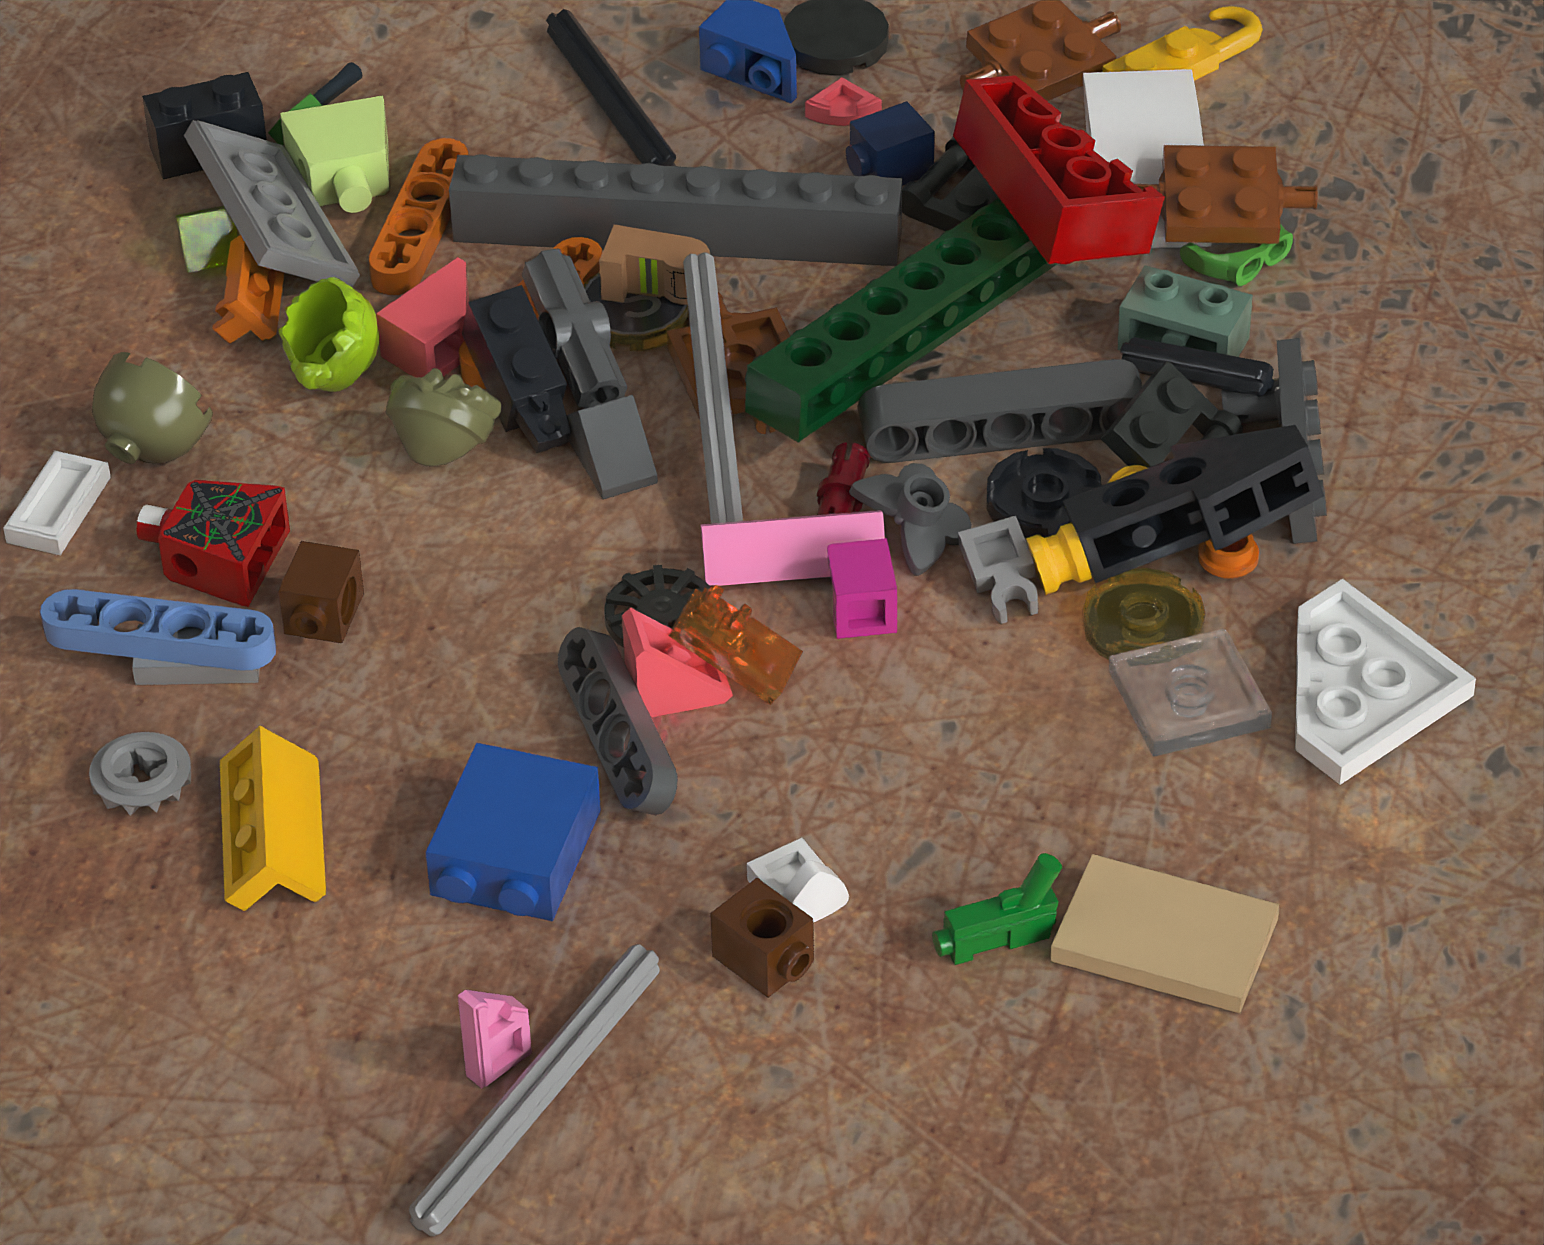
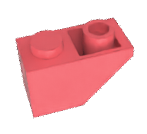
(427, 323)

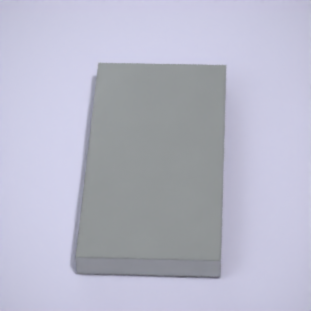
(270, 204)

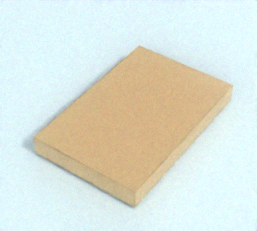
(1165, 933)

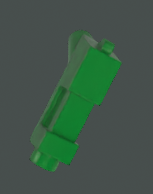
(1011, 919)

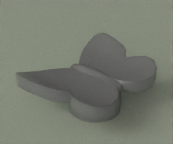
(922, 509)

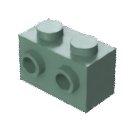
(1185, 313)

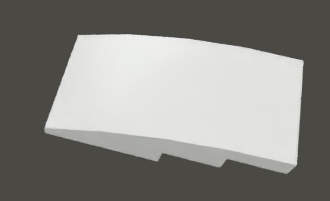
(1136, 116)

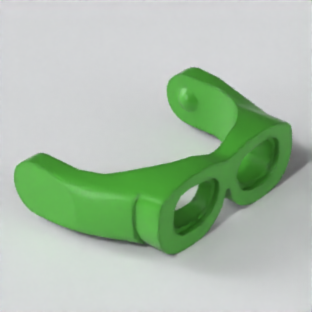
(1231, 265)

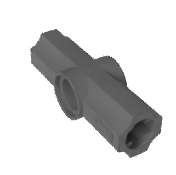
(574, 328)

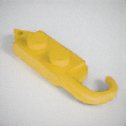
(1193, 47)

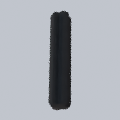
(1201, 366)

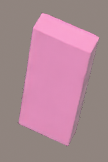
(781, 546)

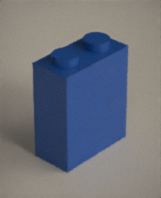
(513, 831)

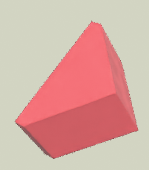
(667, 672)

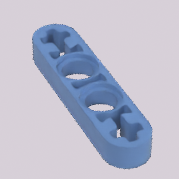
(88, 618)

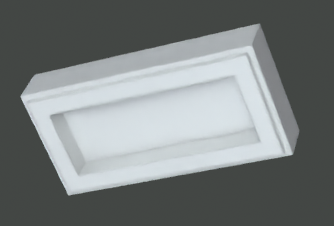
(57, 502)

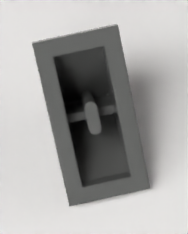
(613, 446)

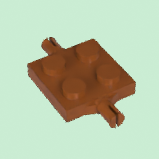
(1042, 47)
(1225, 194)
(743, 339)

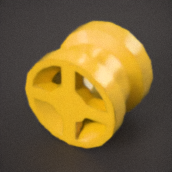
(1059, 558)

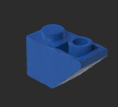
(749, 47)

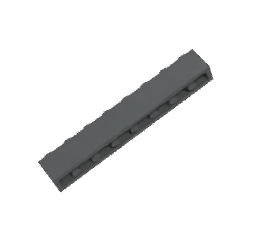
(727, 209)

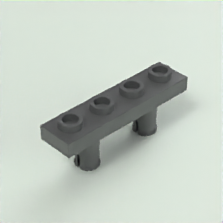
(1289, 406)

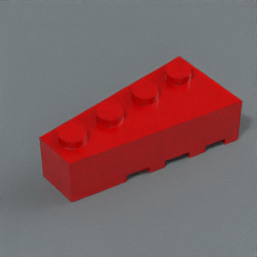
(1051, 176)

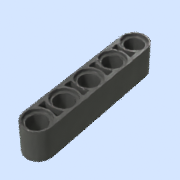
(996, 410)

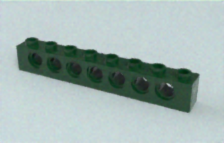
(892, 322)

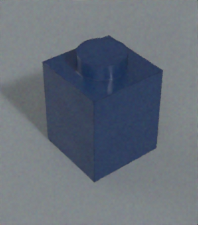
(891, 144)

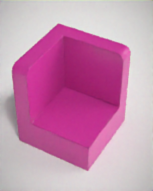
(863, 588)

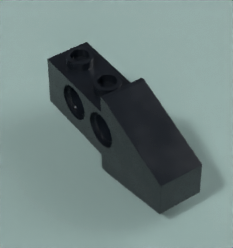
(1205, 493)

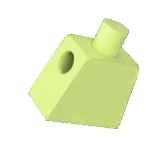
(340, 151)

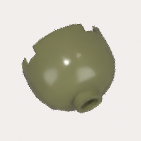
(147, 411)

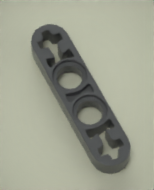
(608, 727)

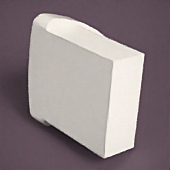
(801, 879)

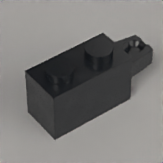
(518, 366)

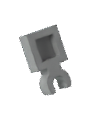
(1000, 562)

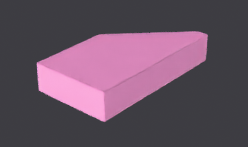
(493, 1034)

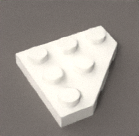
(1365, 682)

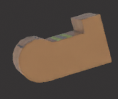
(646, 264)

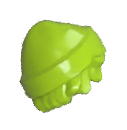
(330, 335)

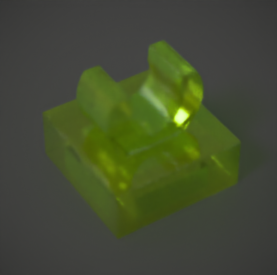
(205, 237)

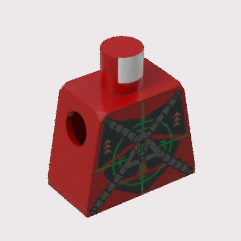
(219, 536)

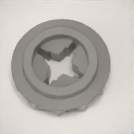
(156, 754)

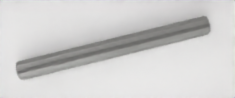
(712, 389)
(533, 1091)

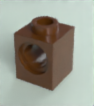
(321, 592)
(762, 937)

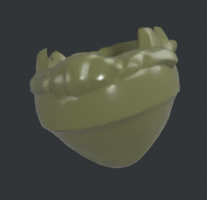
(440, 416)

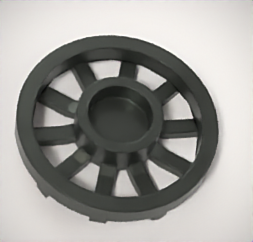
(657, 604)

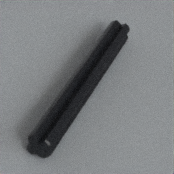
(609, 90)

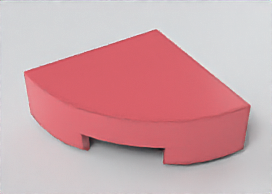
(841, 104)

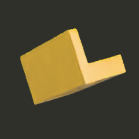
(271, 820)

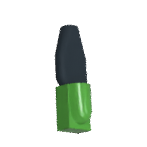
(342, 81)

